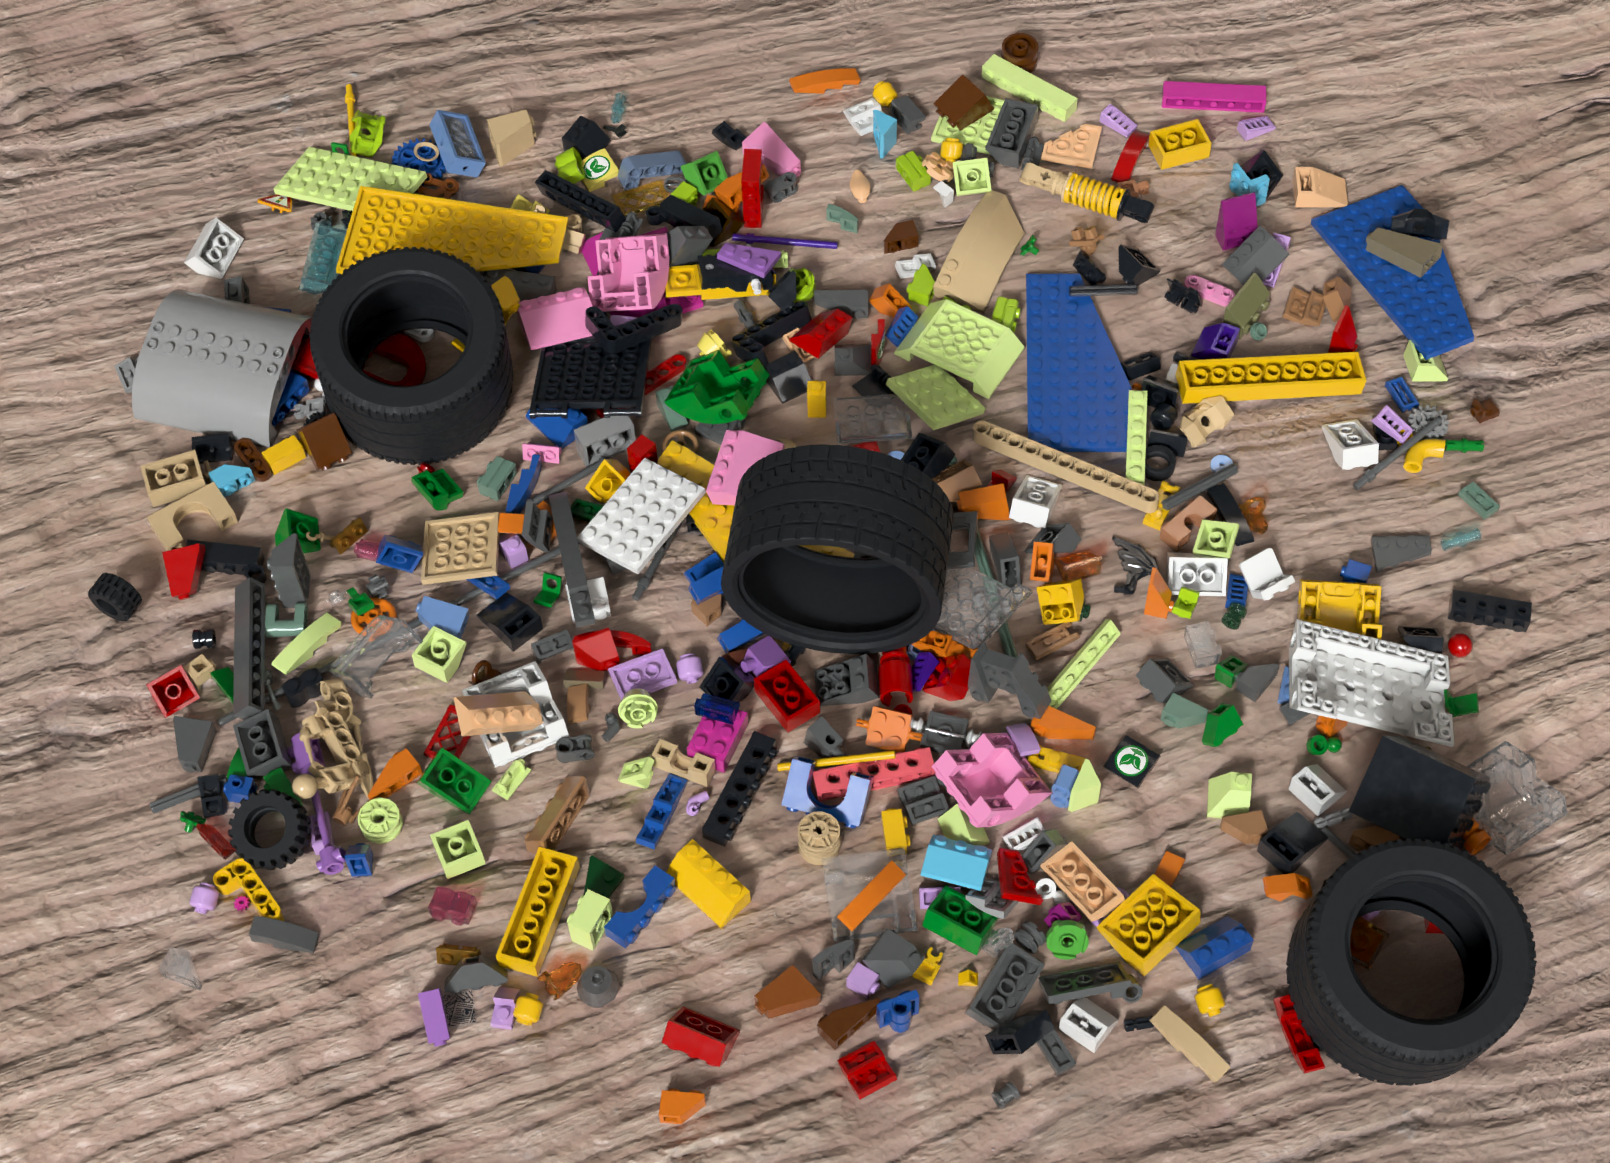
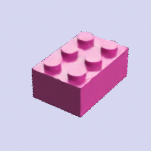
(718, 739)

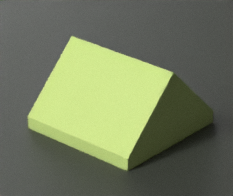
(971, 176)
(1085, 789)
(956, 826)

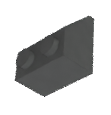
(1163, 679)

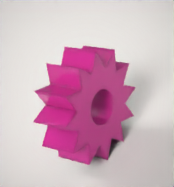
(241, 906)

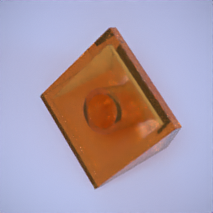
(1079, 565)

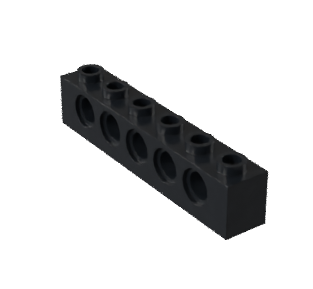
(580, 201)
(758, 745)

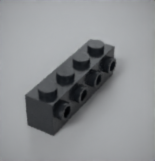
(1489, 611)

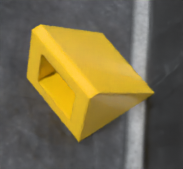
(968, 978)

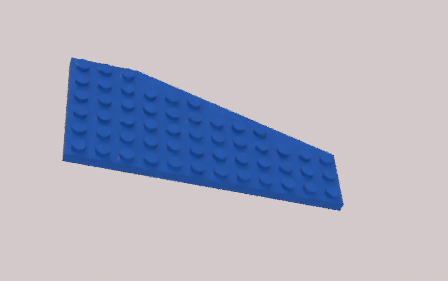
(1423, 307)

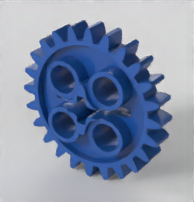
(406, 158)

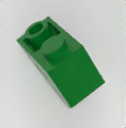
(1221, 724)

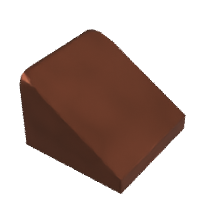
(736, 656)

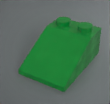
(453, 781)

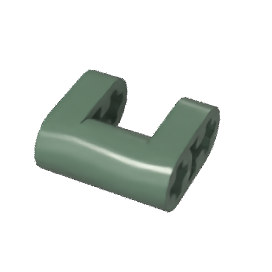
(288, 627)

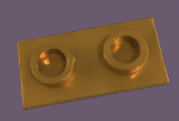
(349, 536)
(451, 954)

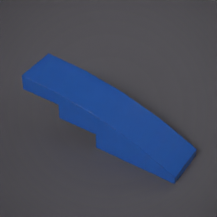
(521, 492)
(662, 811)

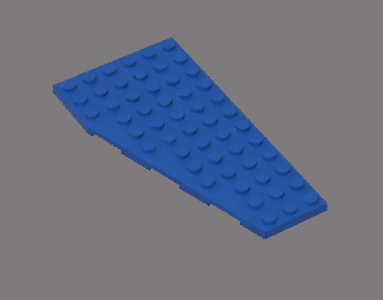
(1072, 371)

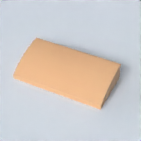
(1083, 882)

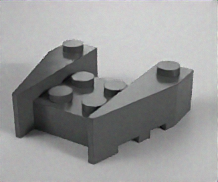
(996, 670)

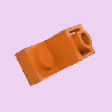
(1282, 886)

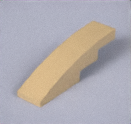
(1190, 1043)

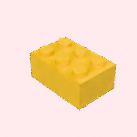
(1179, 144)

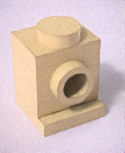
(199, 670)

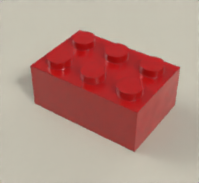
(786, 696)

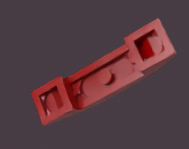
(1130, 156)
(627, 640)
(1300, 1044)

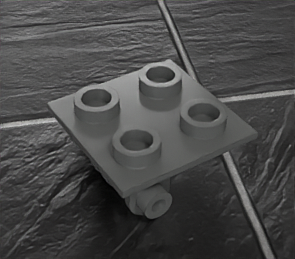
(628, 228)

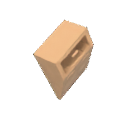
(1318, 188)

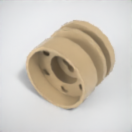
(815, 846)

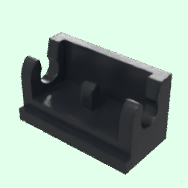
(213, 447)

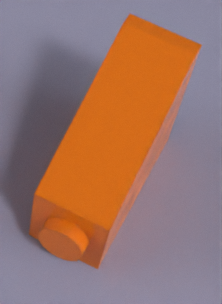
(987, 501)

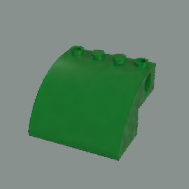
(714, 391)

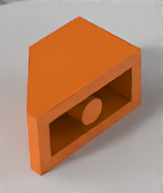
(888, 300)
(1042, 562)

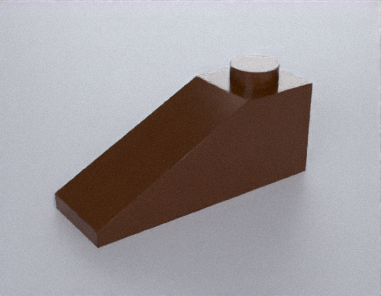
(844, 1022)

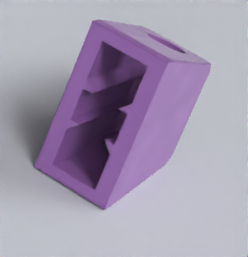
(763, 656)

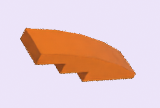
(819, 81)
(871, 895)

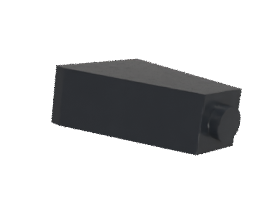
(1020, 1033)

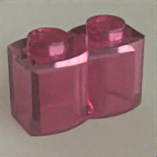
(452, 906)

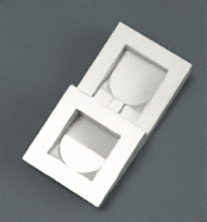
(907, 268)

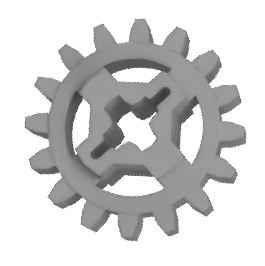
(1425, 416)

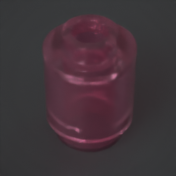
(366, 550)

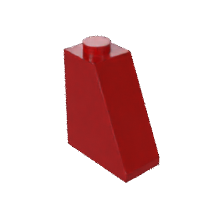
(184, 569)

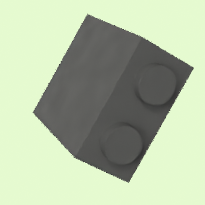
(686, 244)

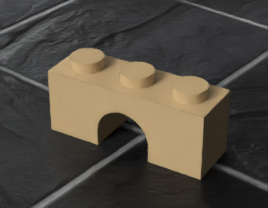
(670, 759)

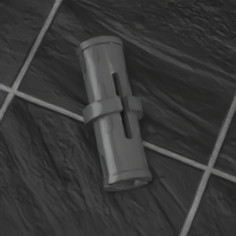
(745, 316)

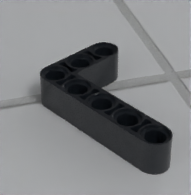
(631, 333)
(751, 342)

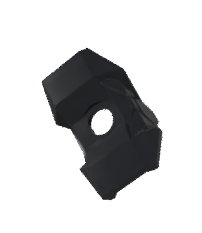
(1421, 223)

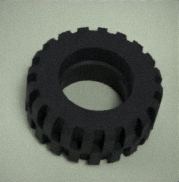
(247, 818)

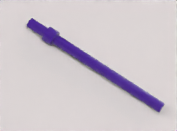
(750, 238)

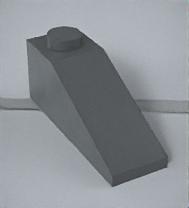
(849, 301)

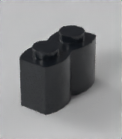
(302, 688)

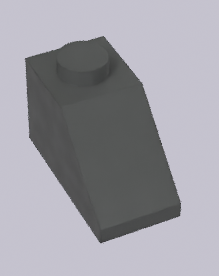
(1256, 680)
(1042, 849)

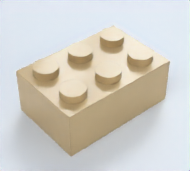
(173, 477)

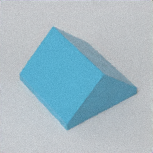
(884, 132)

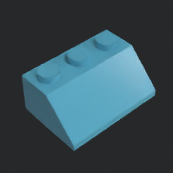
(956, 862)

